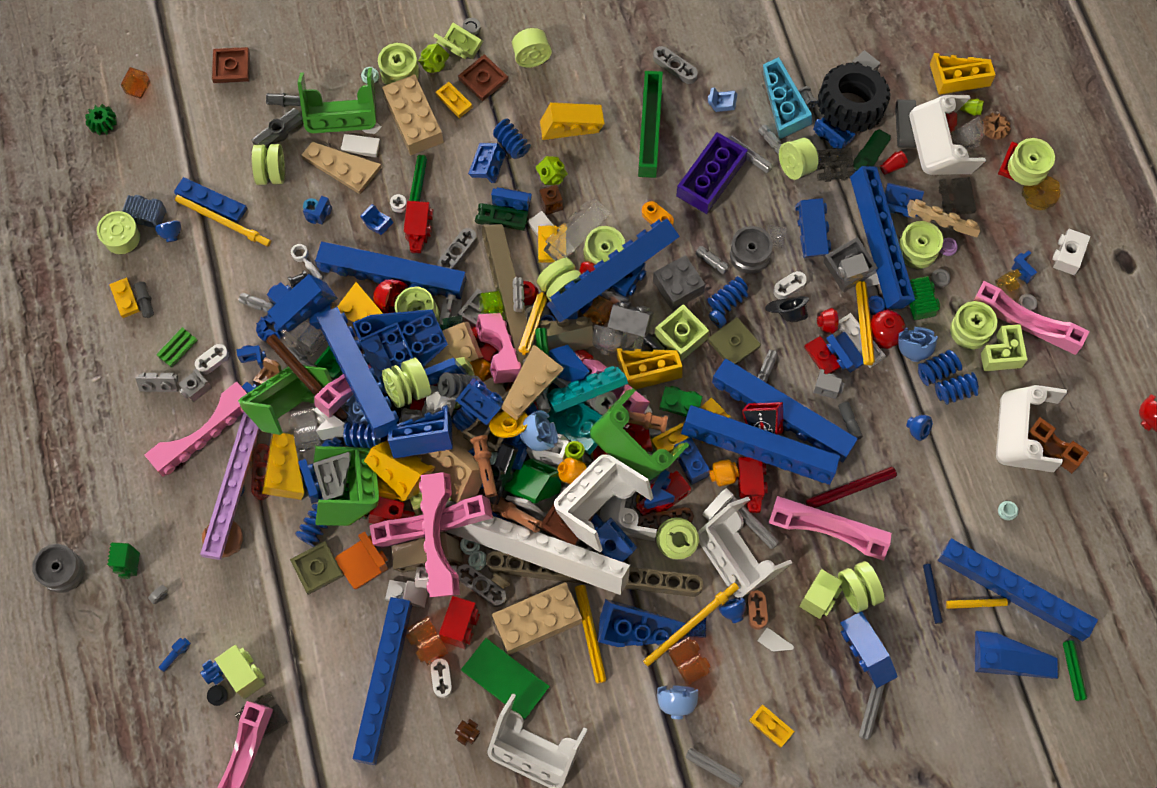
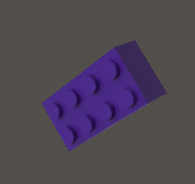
(711, 173)

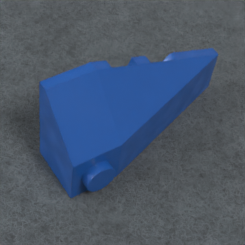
(627, 626)
(1009, 657)

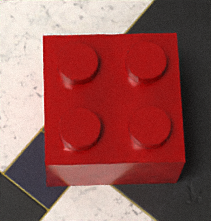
(459, 622)

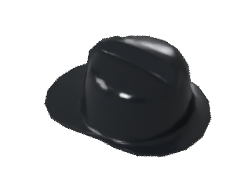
(790, 309)

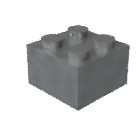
(846, 251)
(678, 282)
(630, 319)

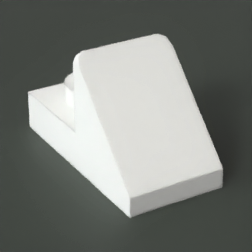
(328, 427)
(407, 591)

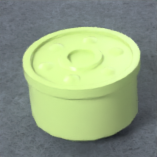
(531, 47)
(798, 158)
(118, 232)
(677, 538)

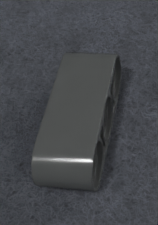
(904, 130)

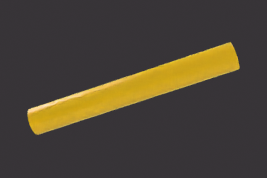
(976, 603)

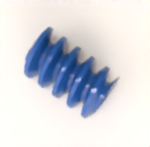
(511, 139)
(729, 295)
(939, 365)
(957, 387)
(360, 436)
(310, 530)

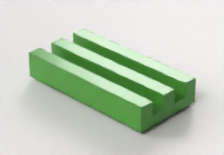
(178, 339)

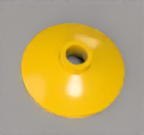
(505, 426)

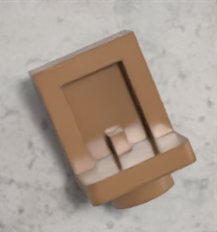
(270, 369)

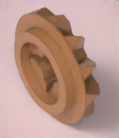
(1003, 129)

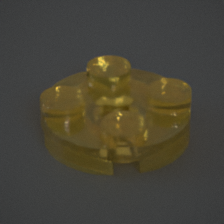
(1047, 199)

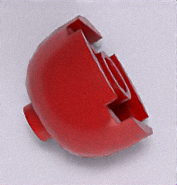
(387, 293)
(886, 328)
(1148, 413)

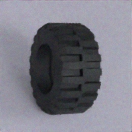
(850, 114)

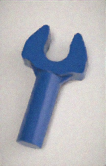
(178, 647)

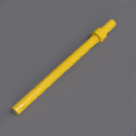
(251, 234)
(720, 599)

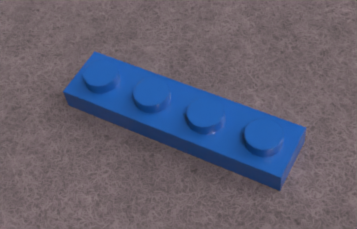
(211, 200)

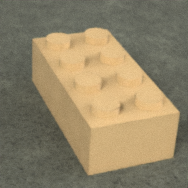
(412, 115)
(460, 344)
(462, 469)
(537, 618)

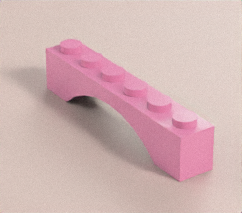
(1059, 333)
(333, 396)
(168, 455)
(435, 494)
(406, 529)
(865, 538)
(249, 736)

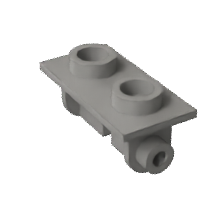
(450, 307)
(152, 383)

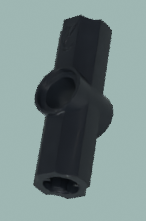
(502, 470)

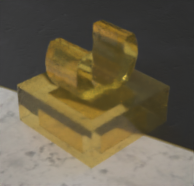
(1009, 280)

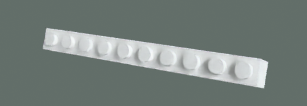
(547, 552)

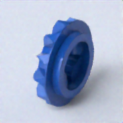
(262, 331)

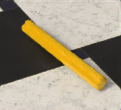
(533, 323)
(865, 323)
(590, 634)

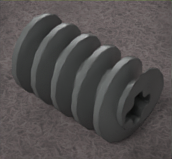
(453, 384)

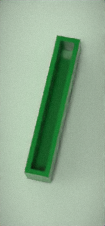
(650, 124)

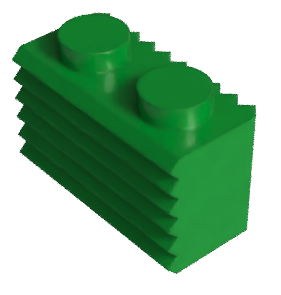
(925, 303)
(123, 560)

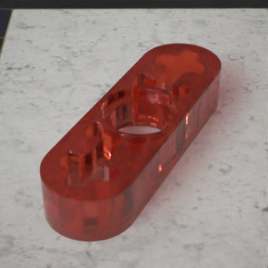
(255, 466)

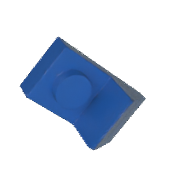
(660, 496)

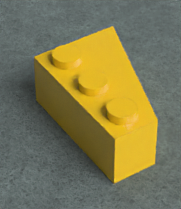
(357, 305)

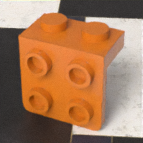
(362, 562)

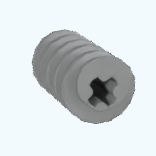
(602, 402)

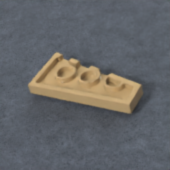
(344, 167)
(943, 219)
(533, 379)

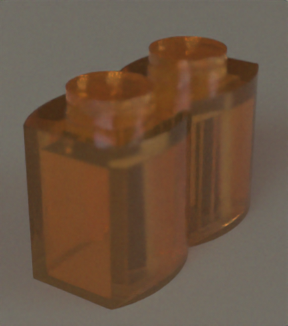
(427, 641)
(688, 661)

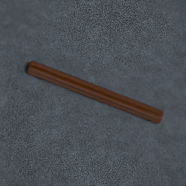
(300, 370)

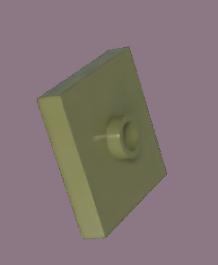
(734, 341)
(316, 567)

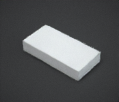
(360, 145)

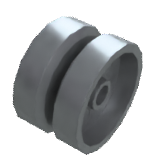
(751, 249)
(58, 568)

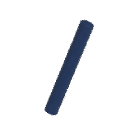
(932, 594)

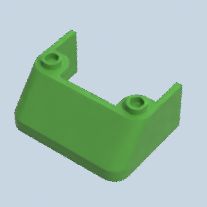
(338, 115)
(279, 396)
(615, 441)
(362, 489)

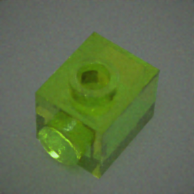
(490, 303)

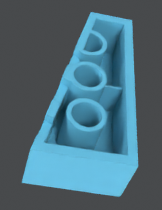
(786, 102)

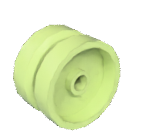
(397, 62)
(1031, 161)
(268, 164)
(599, 239)
(920, 244)
(557, 276)
(973, 325)
(861, 586)

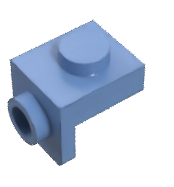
(722, 100)

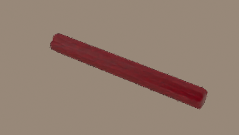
(851, 487)

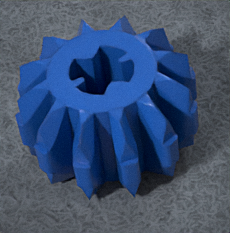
(463, 419)

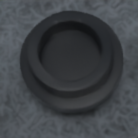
(217, 695)

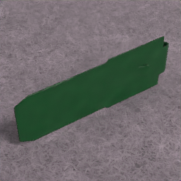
(872, 150)

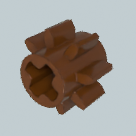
(467, 732)

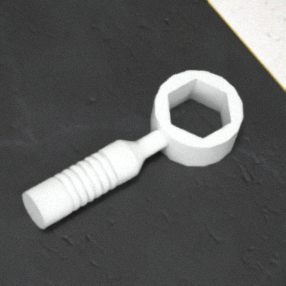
(308, 264)

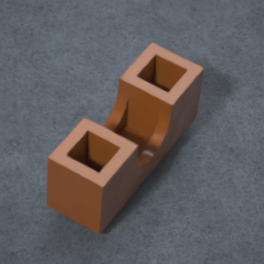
(1070, 453)

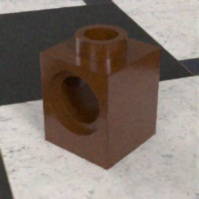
(551, 199)

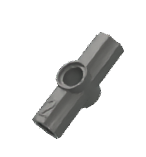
(285, 123)

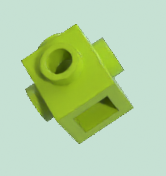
(433, 58)
(551, 170)

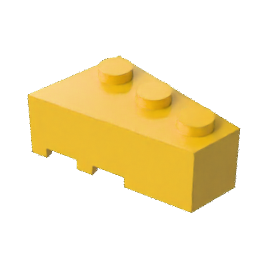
(961, 74)
(571, 120)
(649, 367)
(283, 469)
(398, 473)

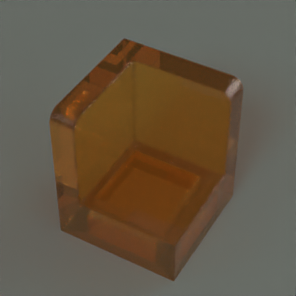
(135, 82)
(599, 310)

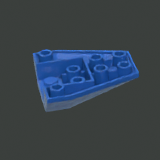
(399, 337)

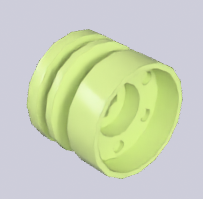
(416, 299)
(406, 382)

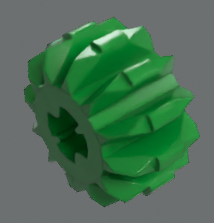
(101, 119)

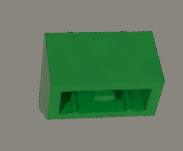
(534, 481)

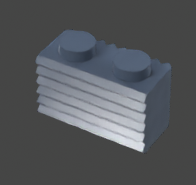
(145, 211)

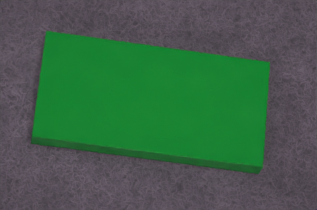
(505, 676)

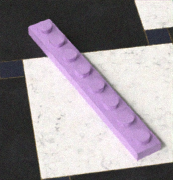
(230, 489)

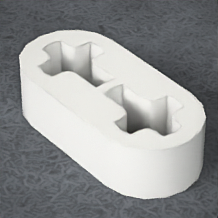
(787, 282)
(211, 359)
(718, 504)
(436, 678)

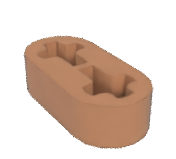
(752, 610)

